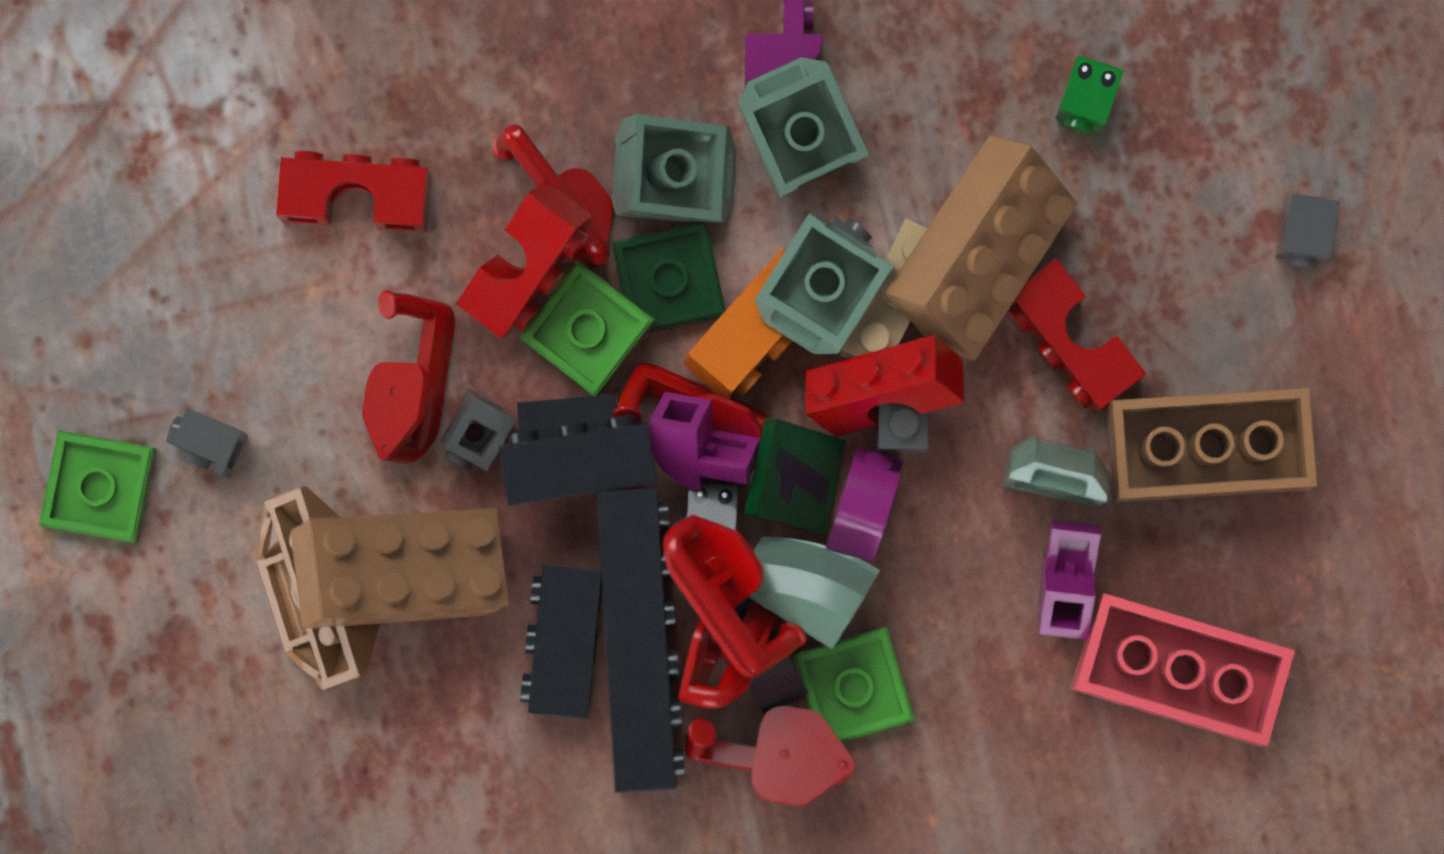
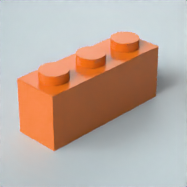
(738, 343)

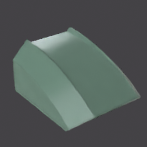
(800, 124)
(673, 169)
(822, 286)
(1057, 471)
(812, 585)

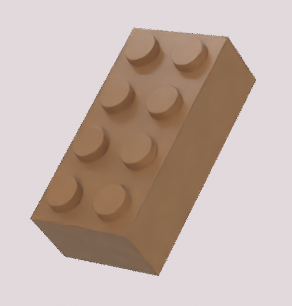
(982, 246)
(1211, 445)
(399, 567)

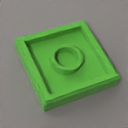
(588, 329)
(97, 487)
(856, 685)

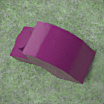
(772, 51)
(691, 449)
(865, 504)
(1068, 580)

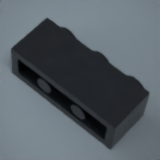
(577, 460)
(563, 642)

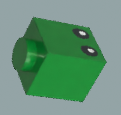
(1088, 96)

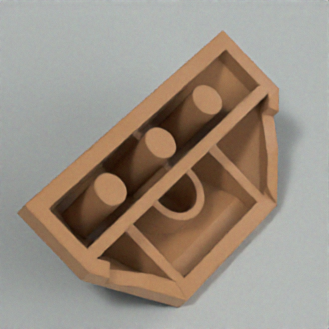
(324, 653)

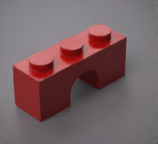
(313, 184)
(548, 230)
(914, 373)
(1095, 373)

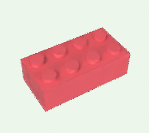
(1183, 670)

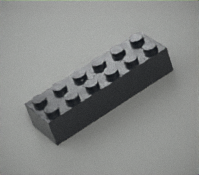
(638, 641)

